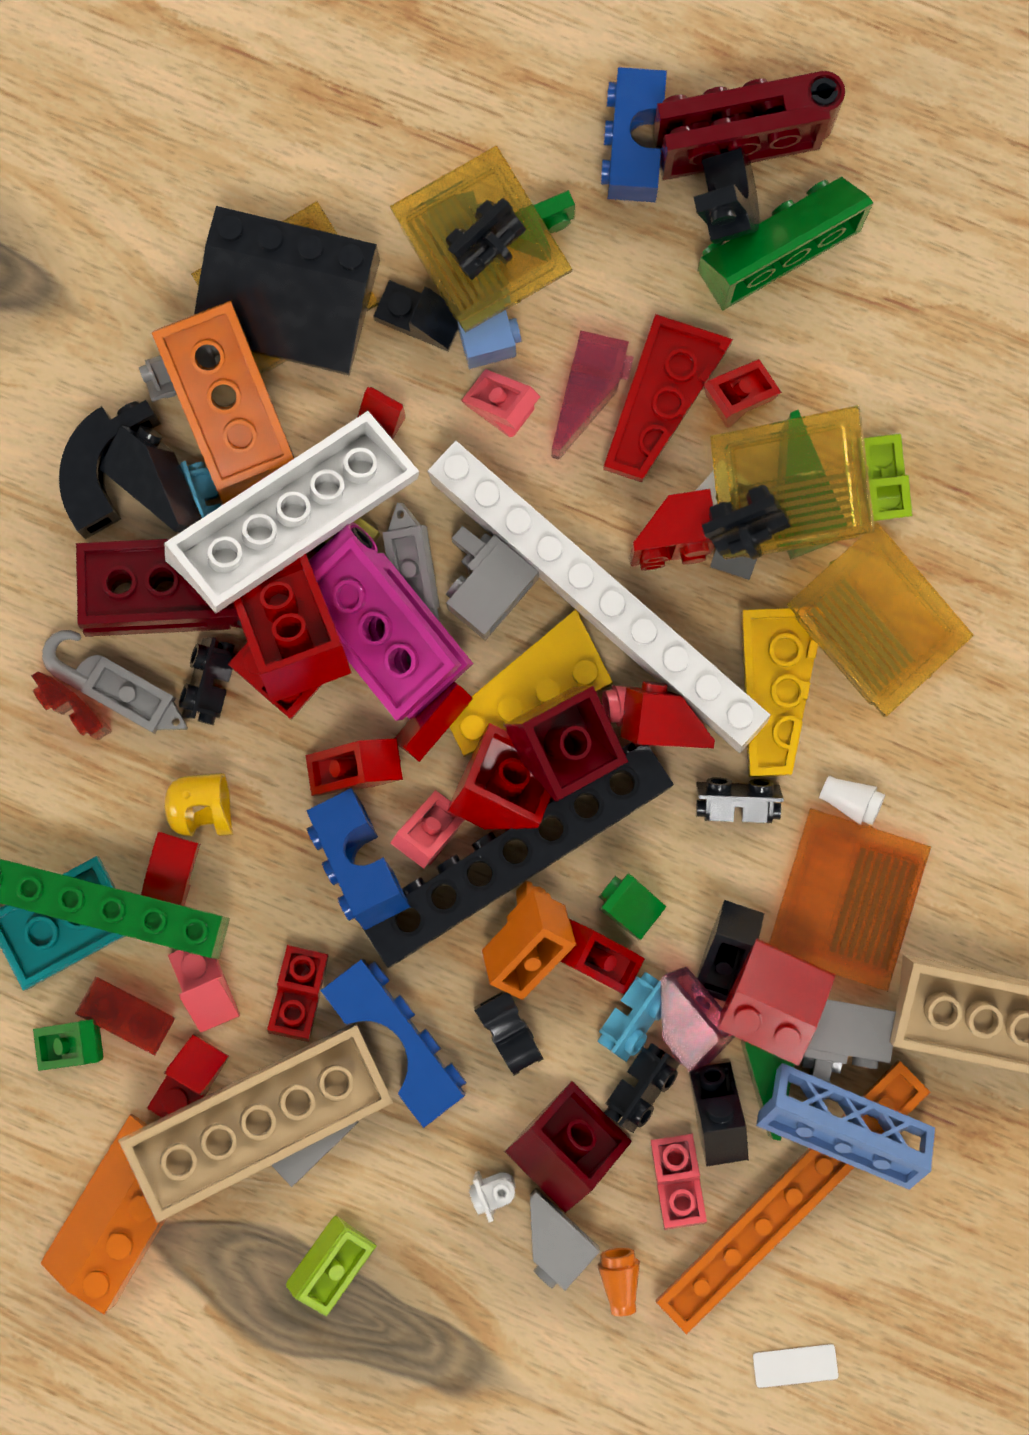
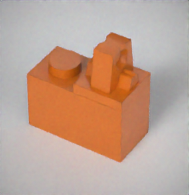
(530, 942)

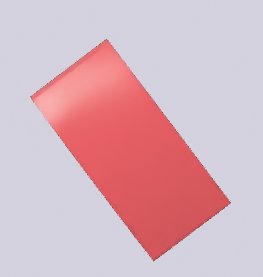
(678, 1181)

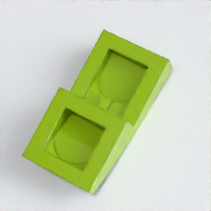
(887, 477)

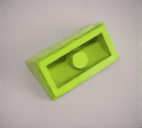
(330, 1266)

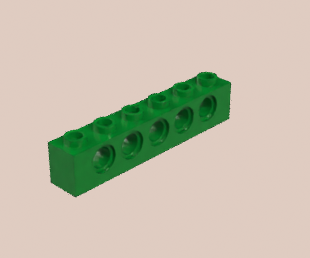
(112, 909)

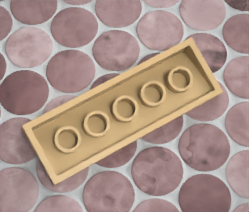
(962, 1014)
(255, 1122)

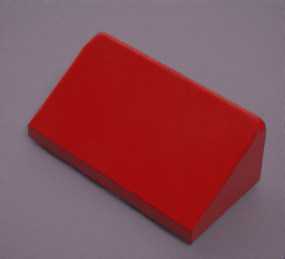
(427, 728)

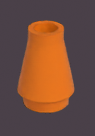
(620, 1279)

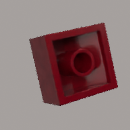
(567, 741)
(569, 1147)

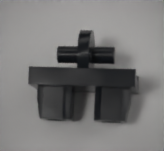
(486, 239)
(746, 527)

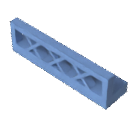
(848, 1137)

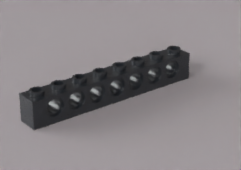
(648, 783)

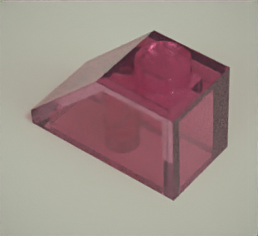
(690, 1020)

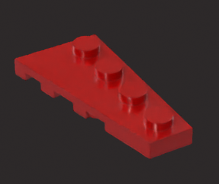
(664, 387)

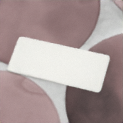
(795, 1366)

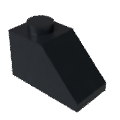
(728, 948)

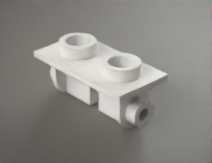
(491, 1192)

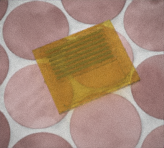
(451, 204)
(810, 467)
(879, 620)

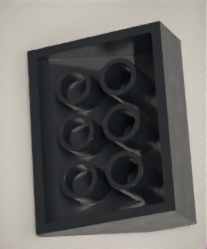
(291, 287)

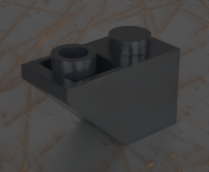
(719, 1114)

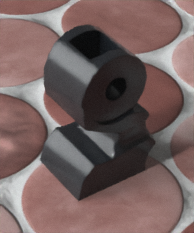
(509, 1032)

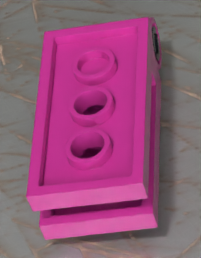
(363, 593)

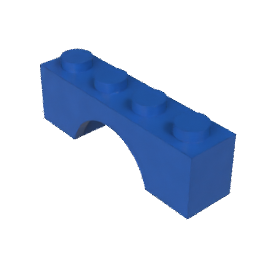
(428, 1084)

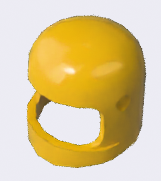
(199, 790)

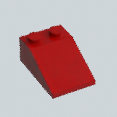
(291, 632)

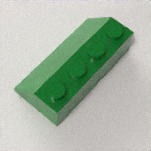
(784, 241)

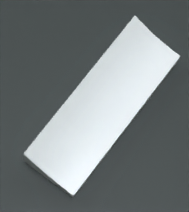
(290, 512)

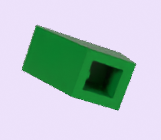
(631, 905)

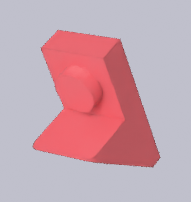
(501, 401)
(427, 830)
(203, 989)

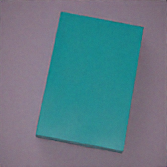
(46, 945)

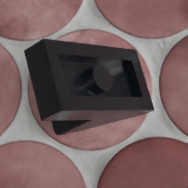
(417, 315)

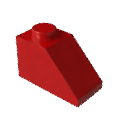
(661, 719)
(354, 766)
(602, 958)

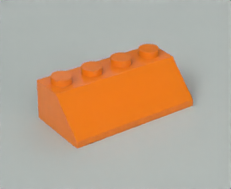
(104, 1232)

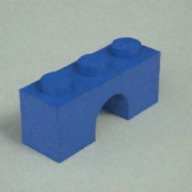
(632, 168)
(368, 890)

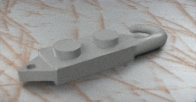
(410, 553)
(114, 687)

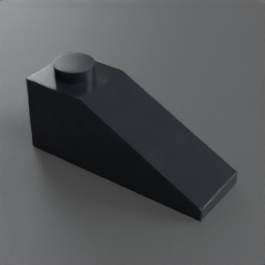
(151, 475)

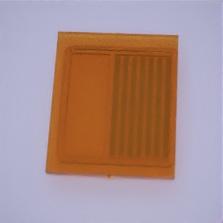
(849, 898)

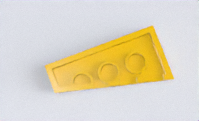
(546, 669)
(777, 677)

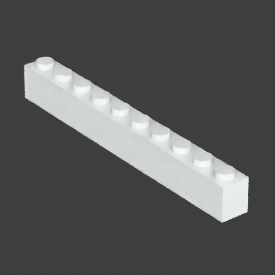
(599, 597)

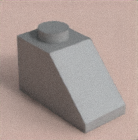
(558, 1243)

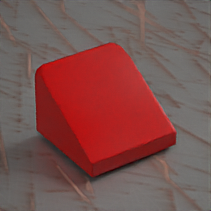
(384, 409)

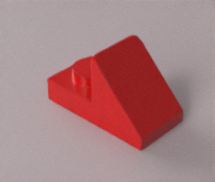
(741, 391)
(188, 1076)

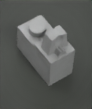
(495, 582)
(846, 1032)

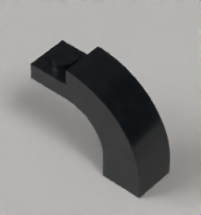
(731, 200)
(79, 473)

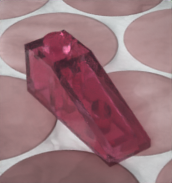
(592, 383)

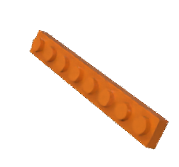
(776, 1212)

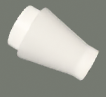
(853, 799)

